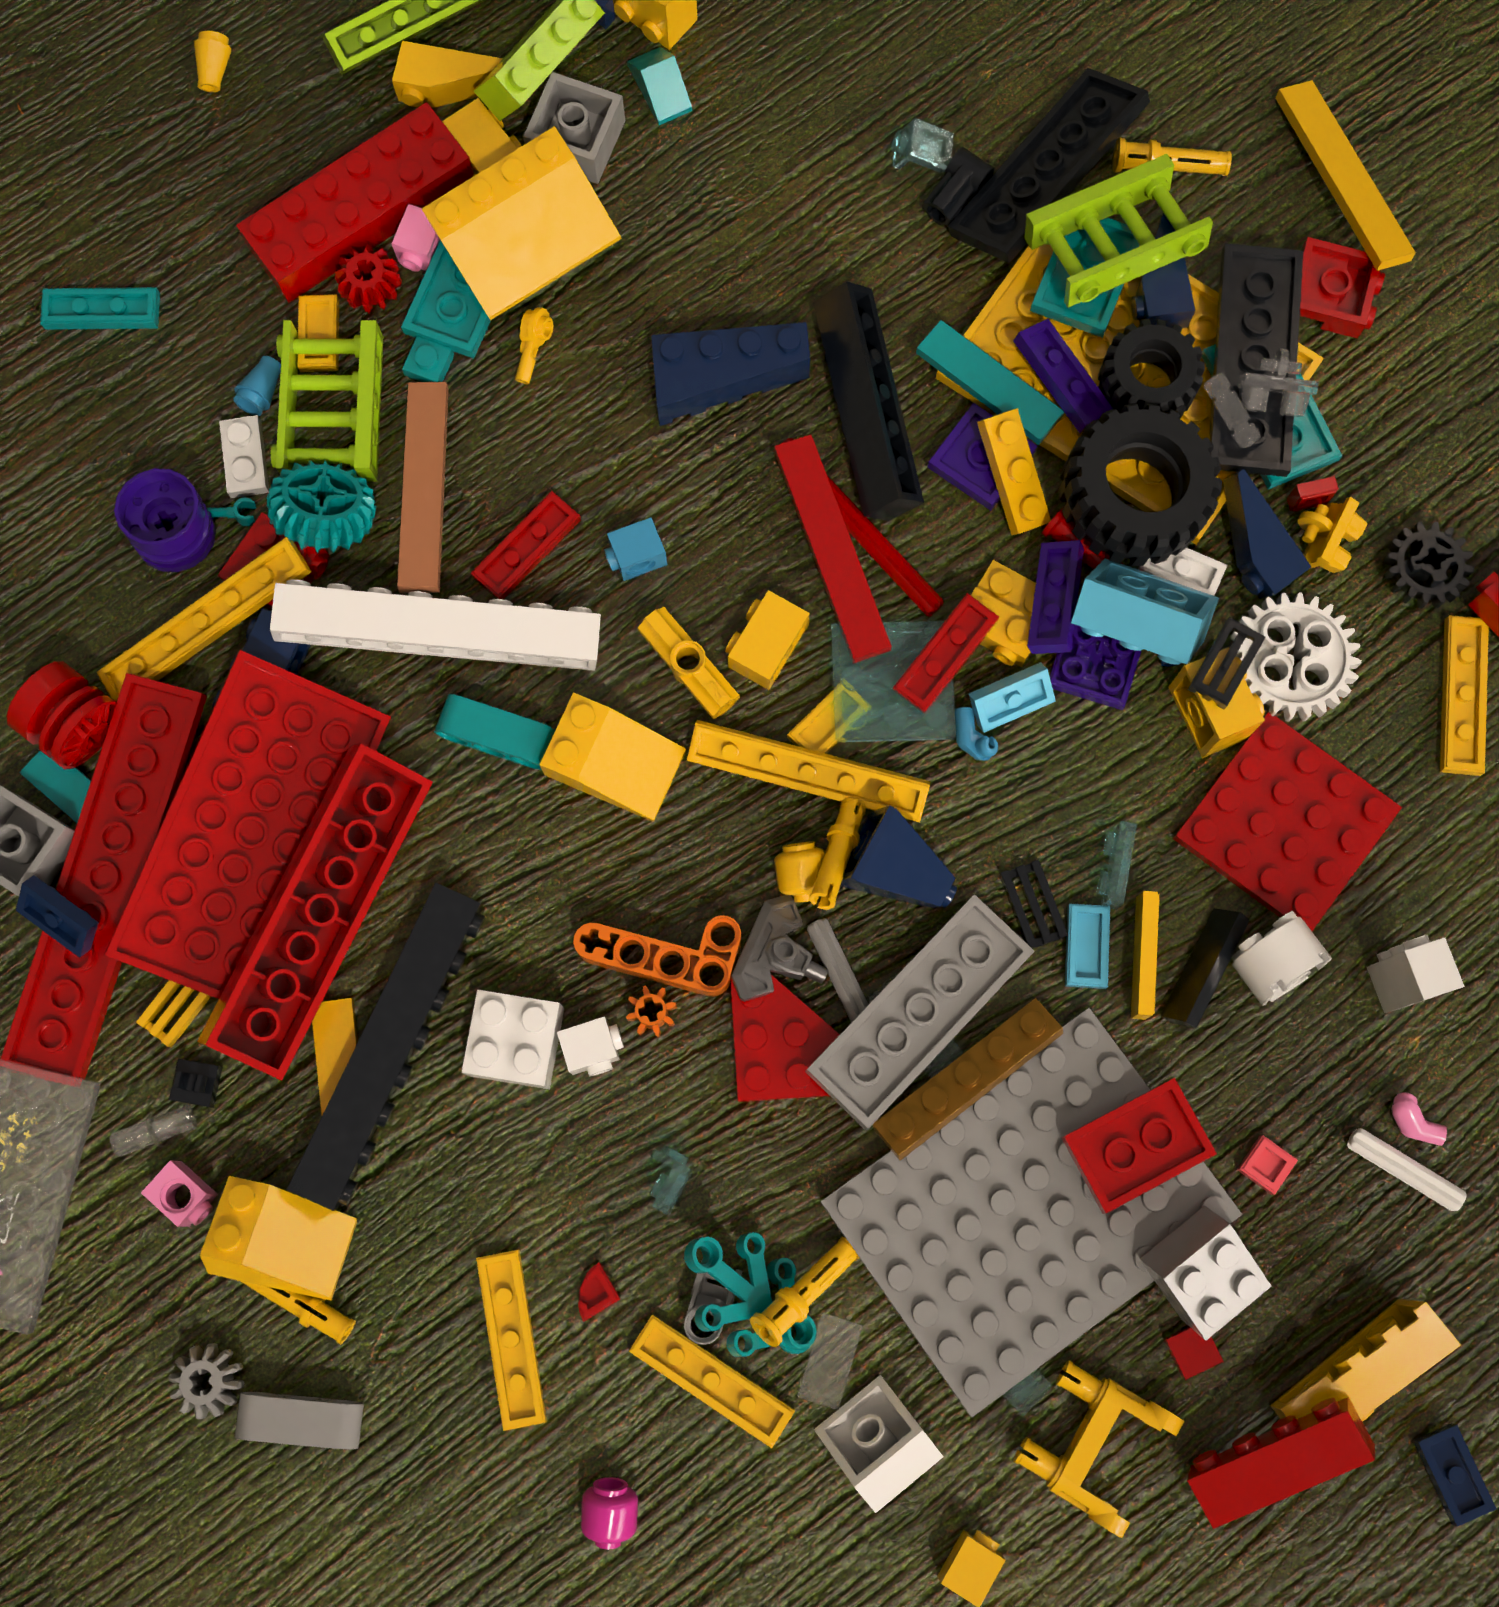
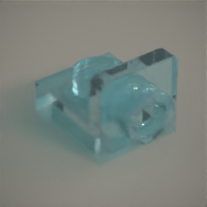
(922, 145)
(669, 1188)

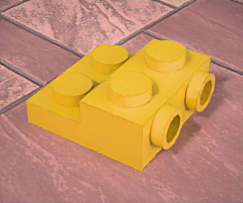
(1011, 599)

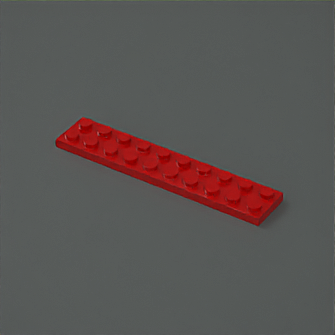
(115, 831)

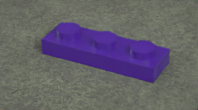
(1062, 374)
(1055, 597)

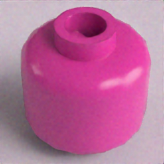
(609, 1512)

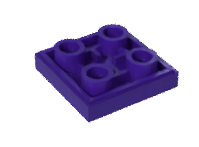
(1095, 669)

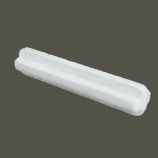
(1407, 1169)

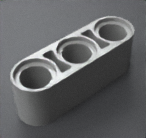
(299, 1420)

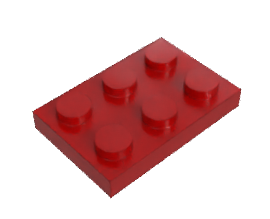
(1139, 1146)

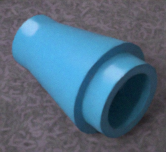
(258, 387)

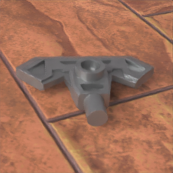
(771, 950)

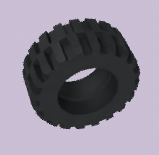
(1167, 446)

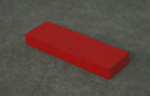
(526, 546)
(946, 653)

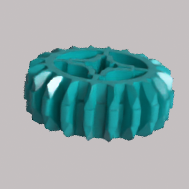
(296, 503)

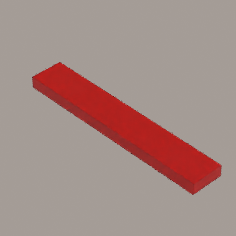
(832, 549)

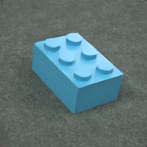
(1144, 611)

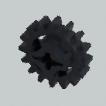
(1435, 550)

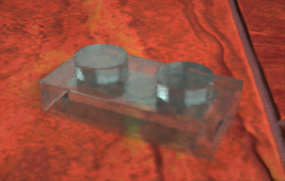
(1119, 848)

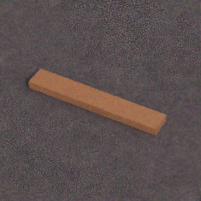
(423, 488)

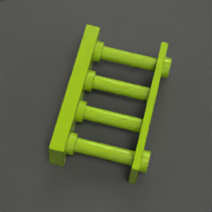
(1111, 197)
(364, 383)

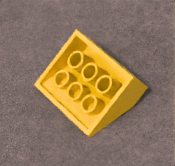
(522, 223)

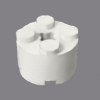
(1280, 959)

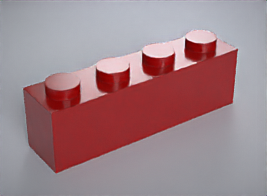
(1280, 1461)

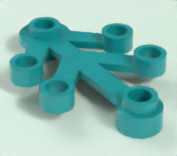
(755, 1296)

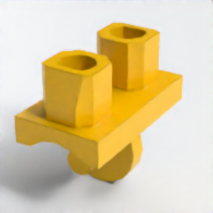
(1325, 531)

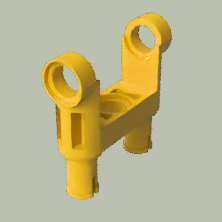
(1069, 1470)

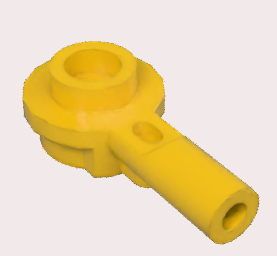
(534, 331)

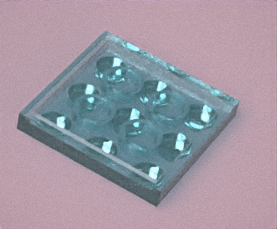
(864, 694)

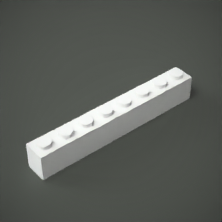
(434, 625)

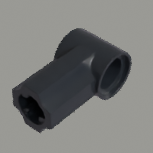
(961, 181)

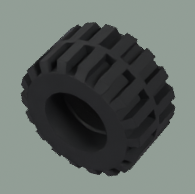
(1160, 347)

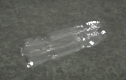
(1232, 410)

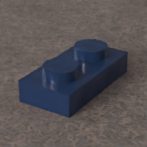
(56, 916)
(1454, 1474)

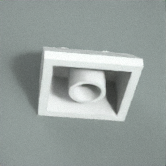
(878, 1444)

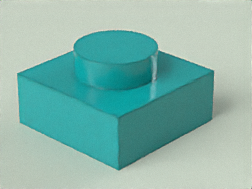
(428, 361)

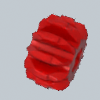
(364, 266)

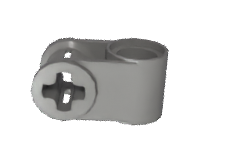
(704, 1294)

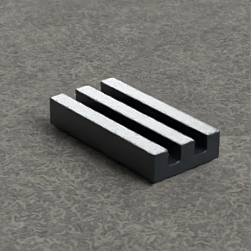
(1210, 692)
(1047, 897)

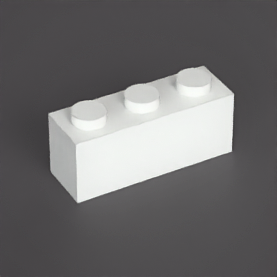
(1414, 973)

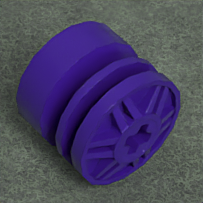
(154, 504)

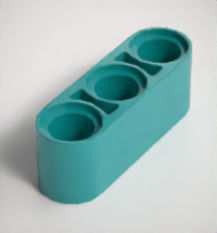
(493, 731)

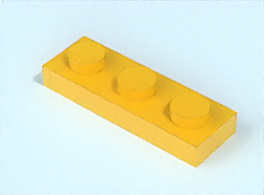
(1014, 471)

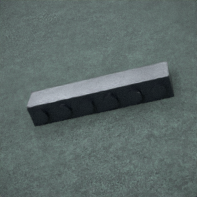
(868, 402)

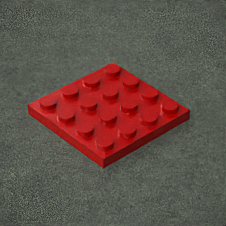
(1287, 822)

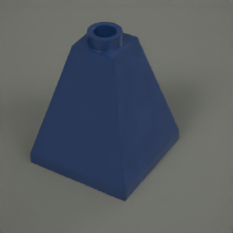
(897, 863)

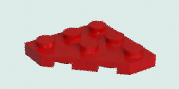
(776, 1044)

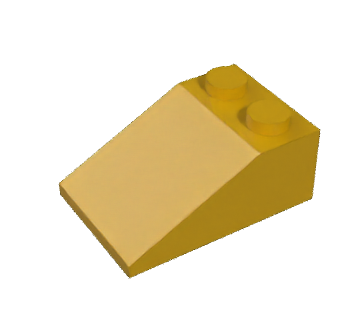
(612, 757)
(277, 1239)

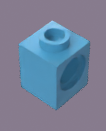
(635, 549)

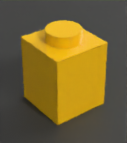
(972, 1566)

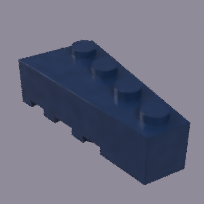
(724, 365)

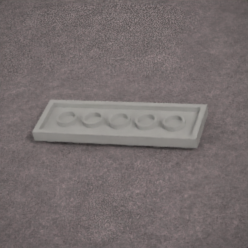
(919, 1012)

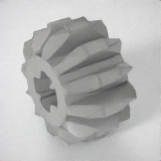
(191, 1381)

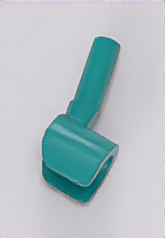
(234, 512)

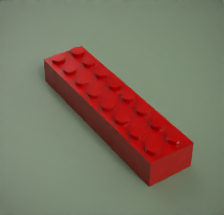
(315, 911)

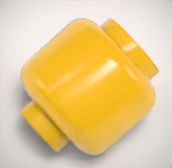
(798, 869)

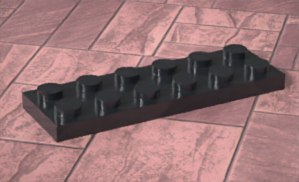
(1049, 162)
(1254, 320)

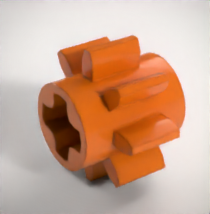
(662, 1016)

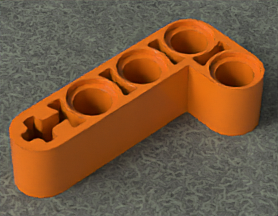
(656, 951)

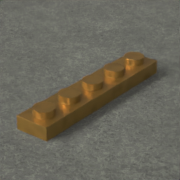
(968, 1079)

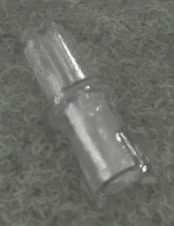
(153, 1131)

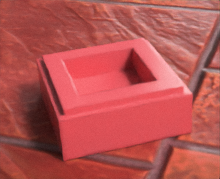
(1267, 1165)

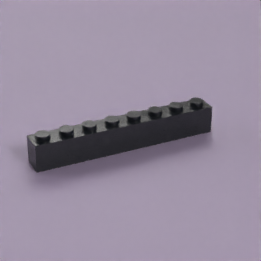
(385, 1048)

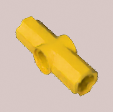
(672, 645)

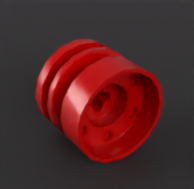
(61, 714)

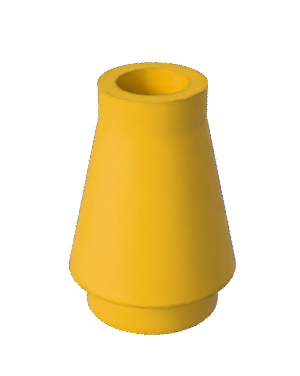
(211, 56)

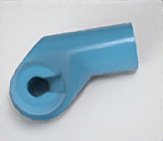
(969, 739)

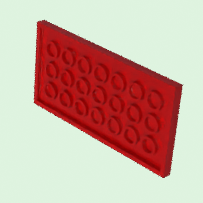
(237, 821)

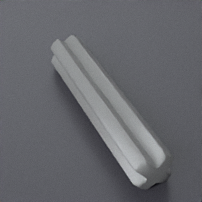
(838, 967)

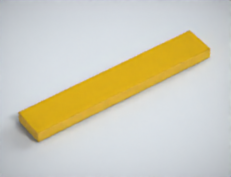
(1345, 175)
(207, 618)
(806, 770)

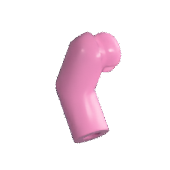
(1412, 1123)

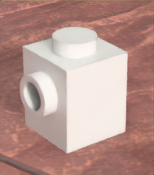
(591, 1046)

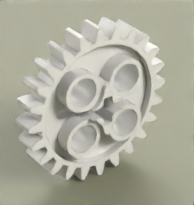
(1330, 663)

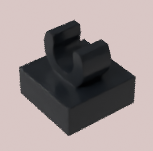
(195, 1083)

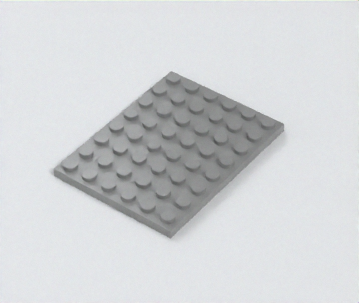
(993, 1230)

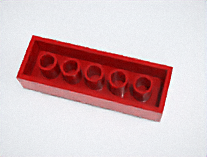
(355, 201)

